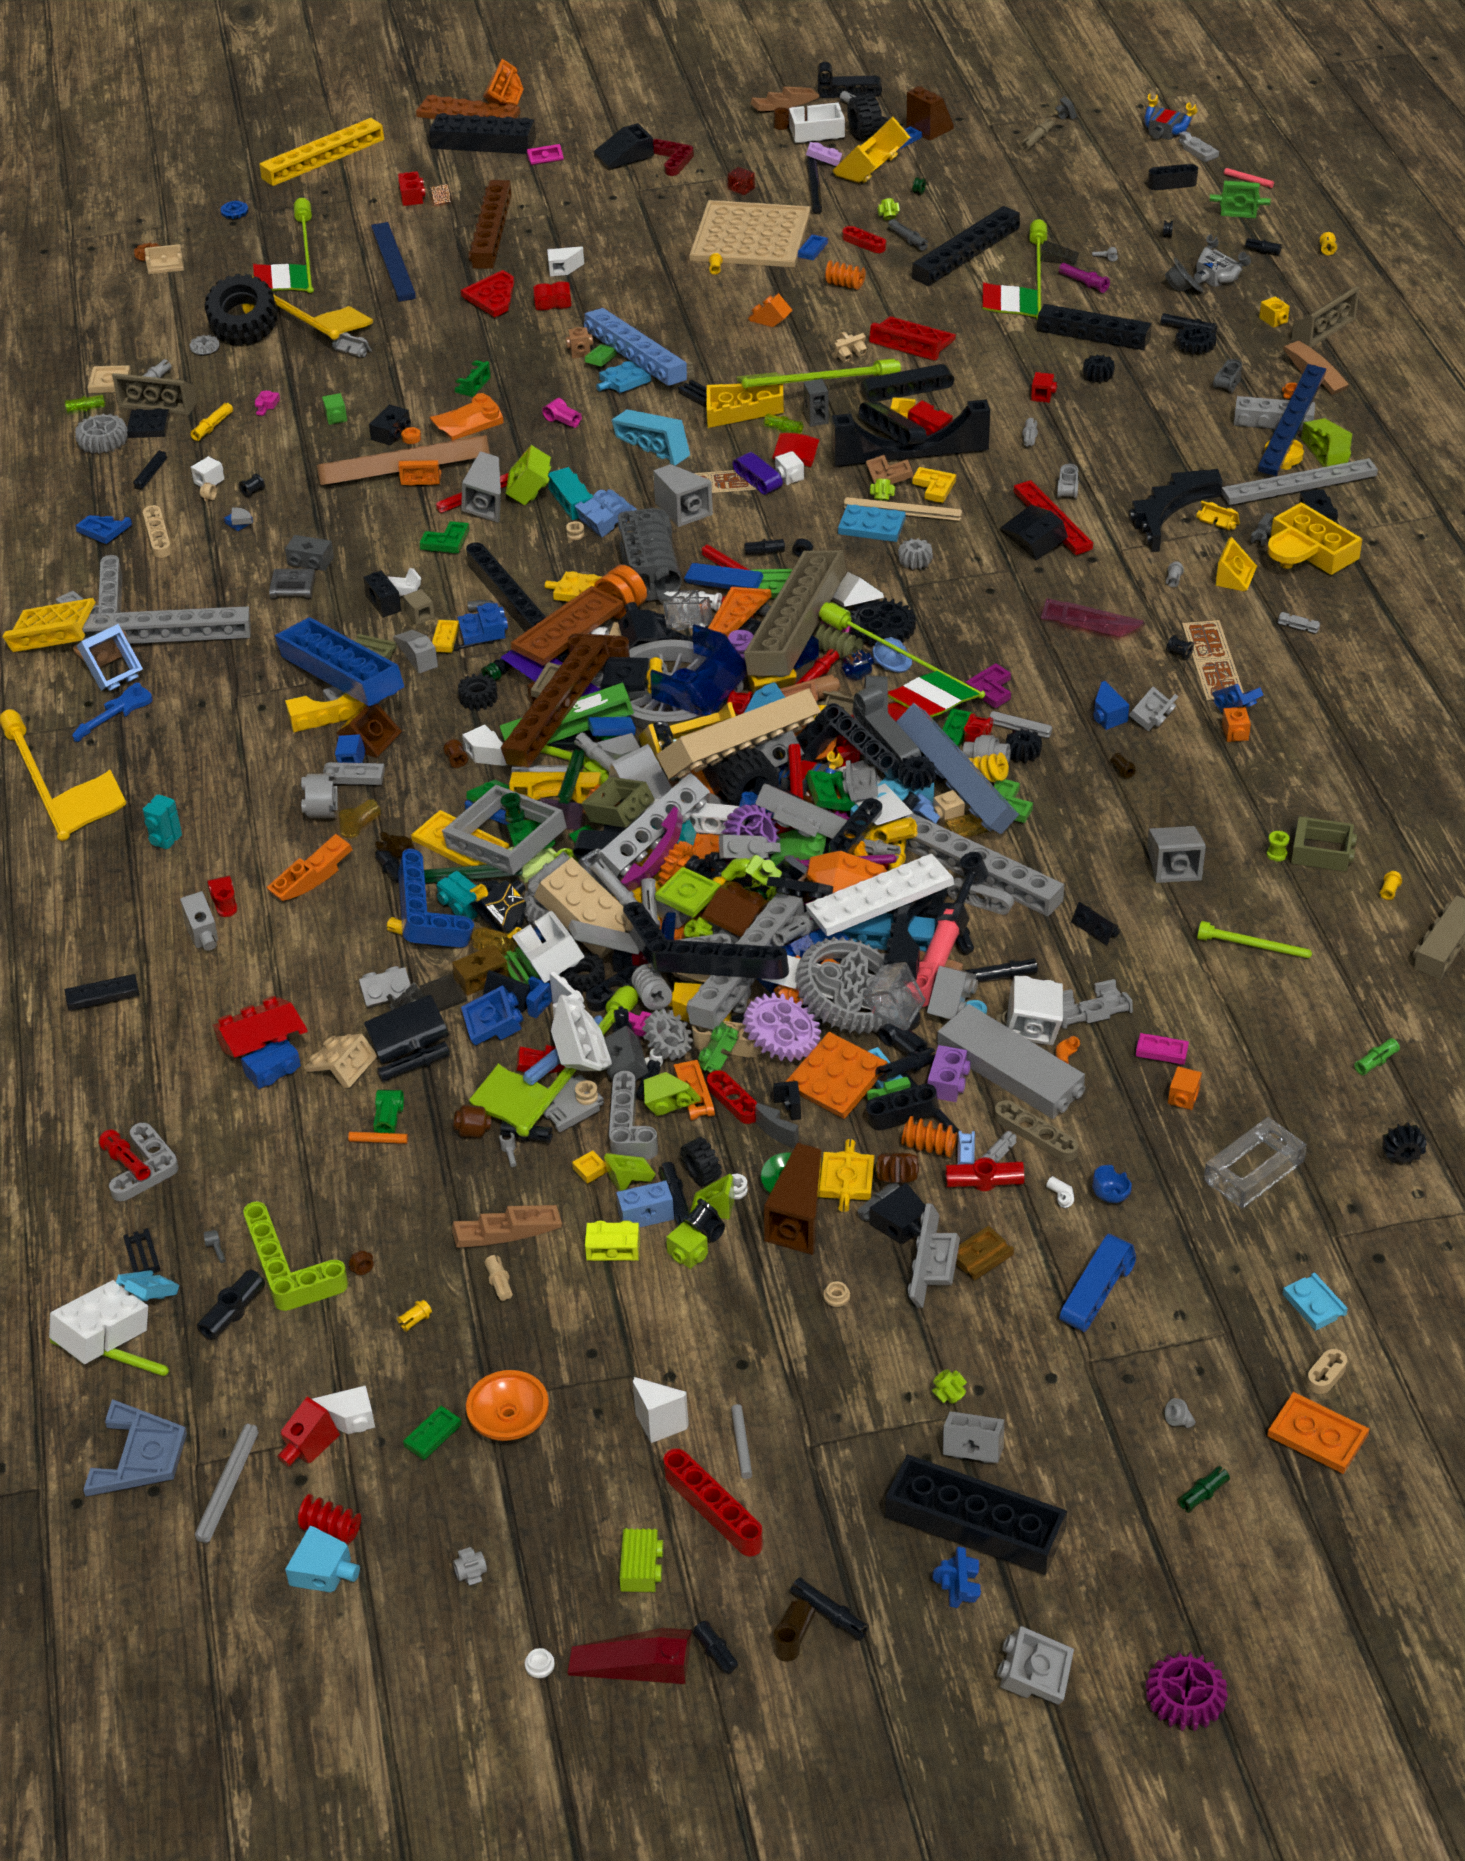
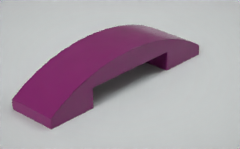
(672, 827)

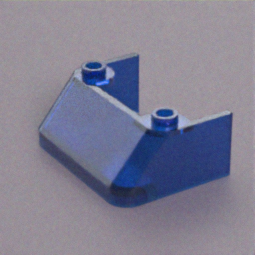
(707, 686)

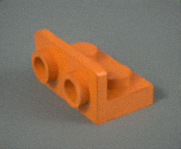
(419, 472)

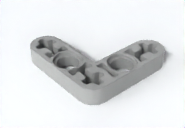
(153, 1161)

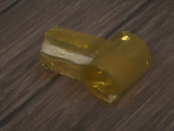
(352, 819)

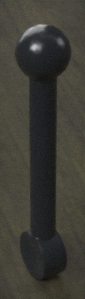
(457, 647)

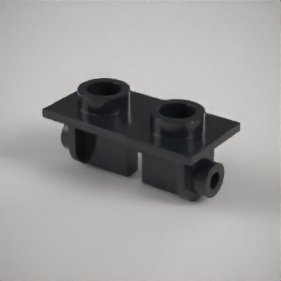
(1094, 923)

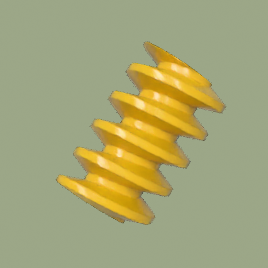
(992, 767)

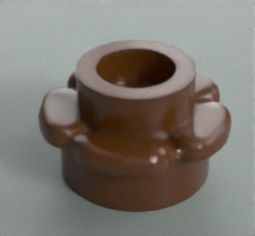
(361, 1262)

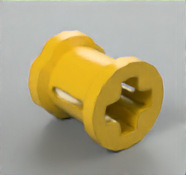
(1331, 243)

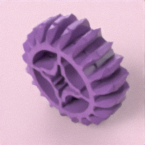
(759, 824)

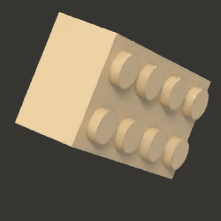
(579, 897)

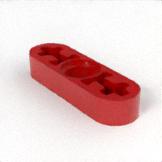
(864, 239)
(731, 1087)

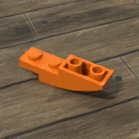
(308, 874)

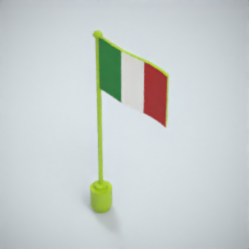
(290, 275)
(1013, 298)
(931, 692)

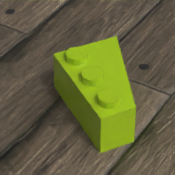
(1327, 441)

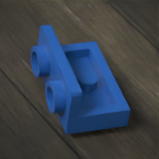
(1233, 697)

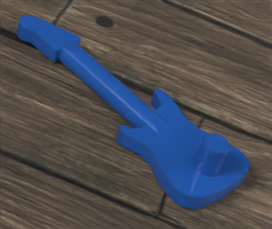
(132, 698)

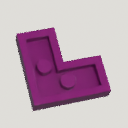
(990, 682)

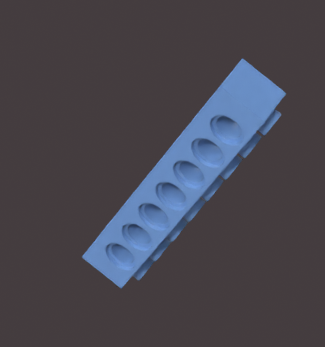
(636, 346)

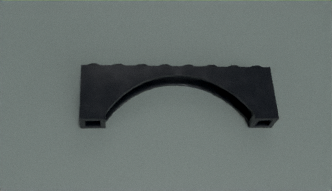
(964, 434)

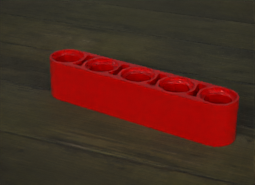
(682, 1472)

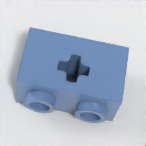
(646, 1204)

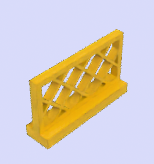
(49, 633)

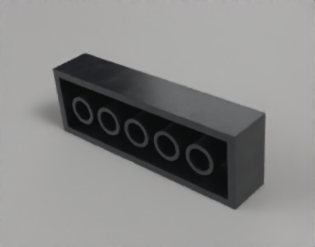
(482, 133)
(976, 1514)

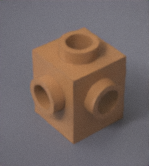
(579, 342)

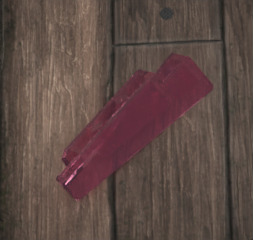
(1090, 618)

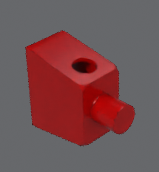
(307, 1433)

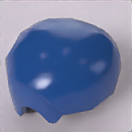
(1110, 1185)

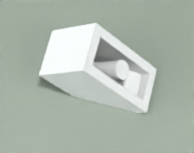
(349, 1409)

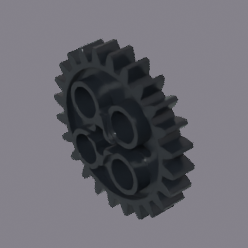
(883, 620)

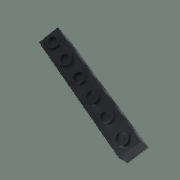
(1094, 327)

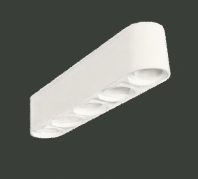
(708, 818)

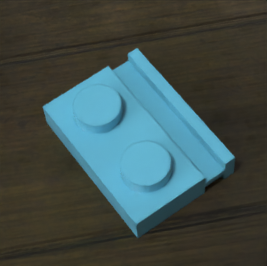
(147, 1286)
(1314, 1301)

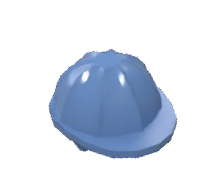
(889, 658)

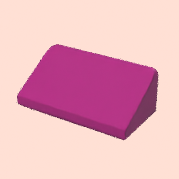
(544, 154)

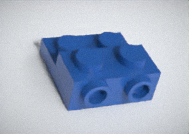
(485, 625)
(492, 1015)

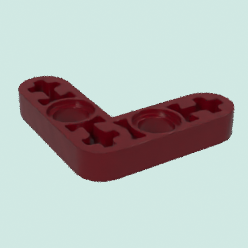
(679, 155)

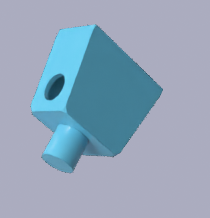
(320, 1562)

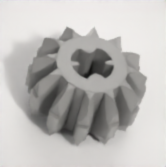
(915, 554)

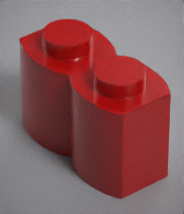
(552, 295)

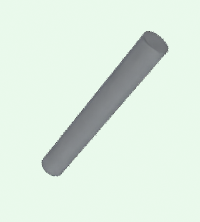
(741, 1441)

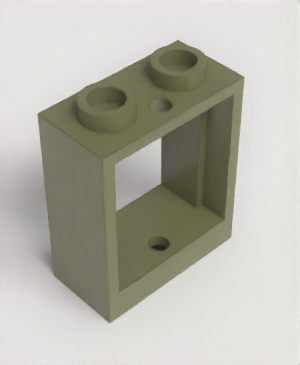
(614, 789)
(1324, 831)

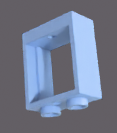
(124, 647)

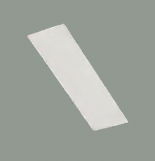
(892, 805)

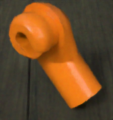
(1067, 1048)

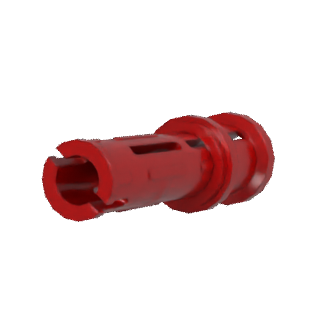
(120, 1151)

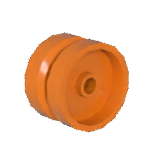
(623, 584)

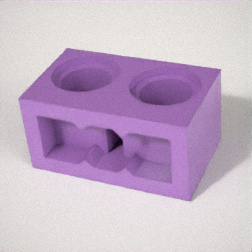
(948, 1072)

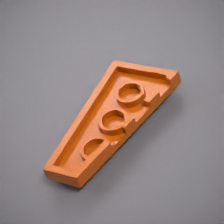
(738, 608)

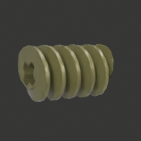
(836, 639)

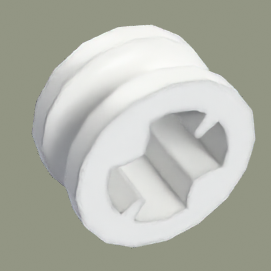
(740, 1180)

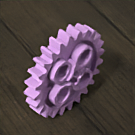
(781, 1027)

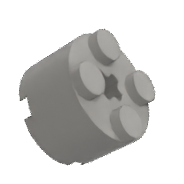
(320, 796)

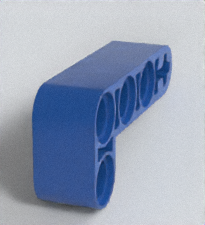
(1110, 1261)

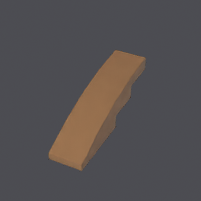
(788, 98)
(1303, 355)
(514, 1224)

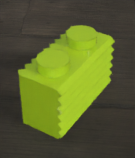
(639, 1560)

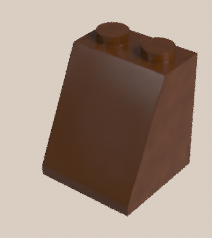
(927, 113)

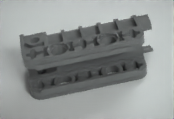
(650, 550)

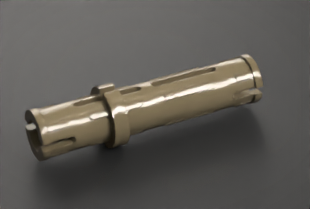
(1040, 132)

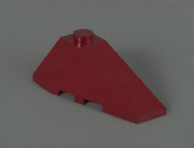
(642, 1656)

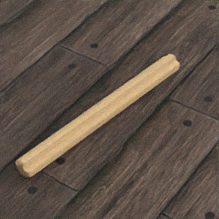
(910, 509)

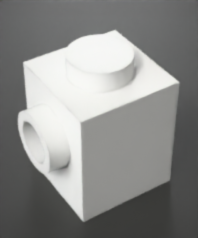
(789, 467)
(207, 471)

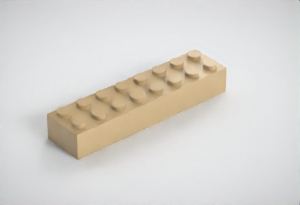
(737, 734)

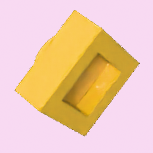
(589, 1166)

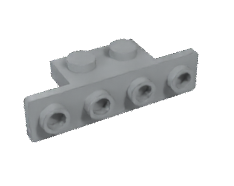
(799, 813)
(934, 1258)

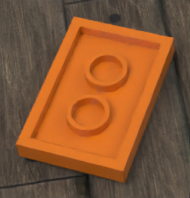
(1318, 1432)

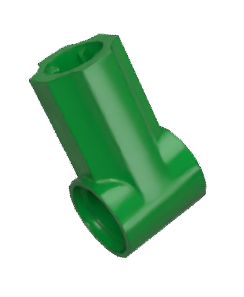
(388, 1106)

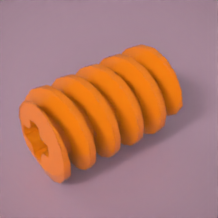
(844, 277)
(929, 1137)

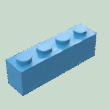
(877, 931)

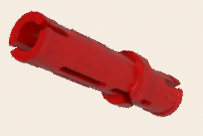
(821, 666)

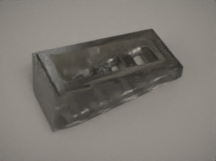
(1058, 254)

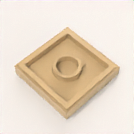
(101, 378)

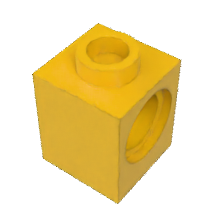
(1274, 312)

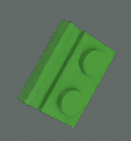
(773, 579)

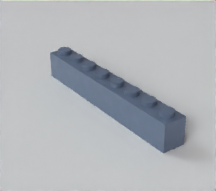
(958, 770)

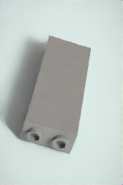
(1013, 1061)

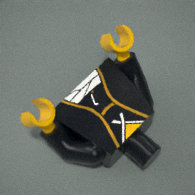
(500, 905)

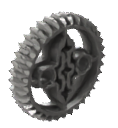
(826, 978)

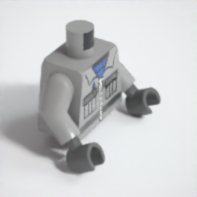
(1216, 267)

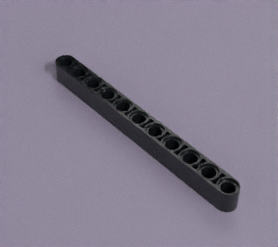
(505, 589)

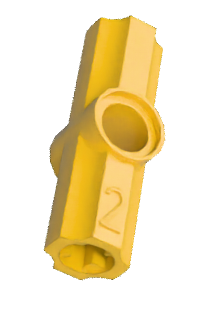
(893, 830)

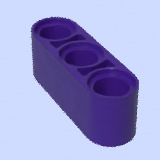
(757, 473)

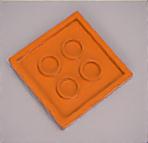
(837, 1075)

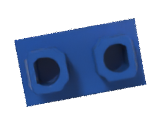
(954, 1575)

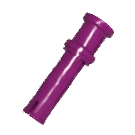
(1090, 279)

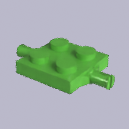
(1240, 199)

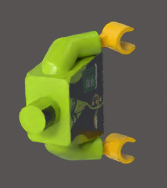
(751, 874)

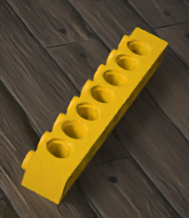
(321, 151)

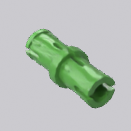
(1367, 1063)

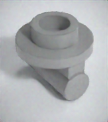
(1178, 1414)

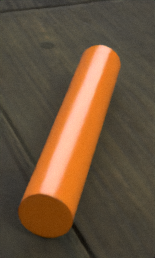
(378, 1137)

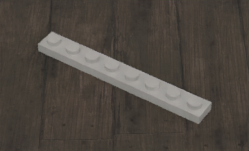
(1299, 481)

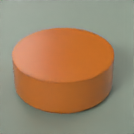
(411, 435)

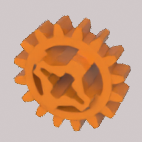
(676, 859)

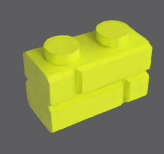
(612, 1241)

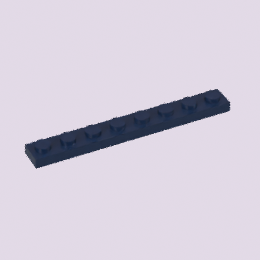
(1292, 420)

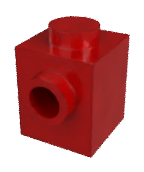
(1043, 387)

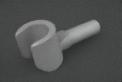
(1111, 250)
(509, 1146)

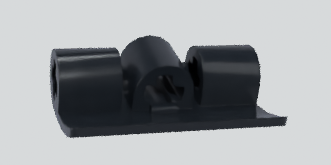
(406, 1029)

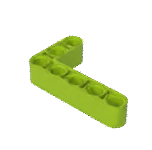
(288, 1288)

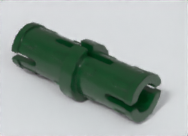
(1203, 1489)

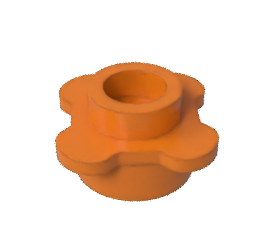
(1289, 390)

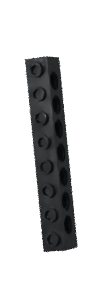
(965, 245)

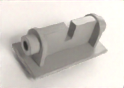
(358, 346)

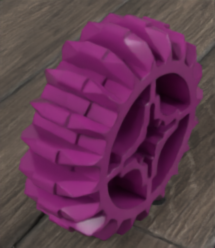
(1205, 1691)

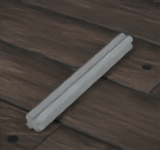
(226, 1483)

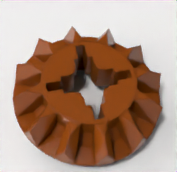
(139, 252)

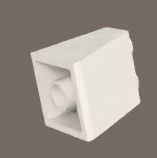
(1035, 1009)

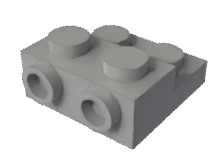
(1035, 1665)

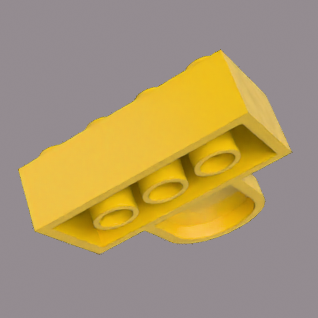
(1310, 536)

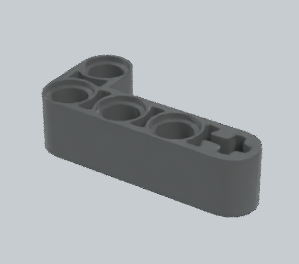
(870, 713)

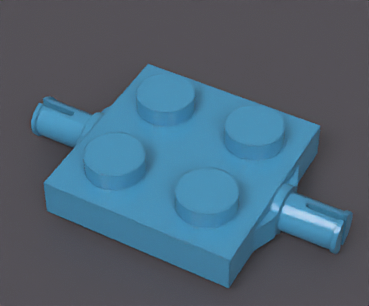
(623, 377)

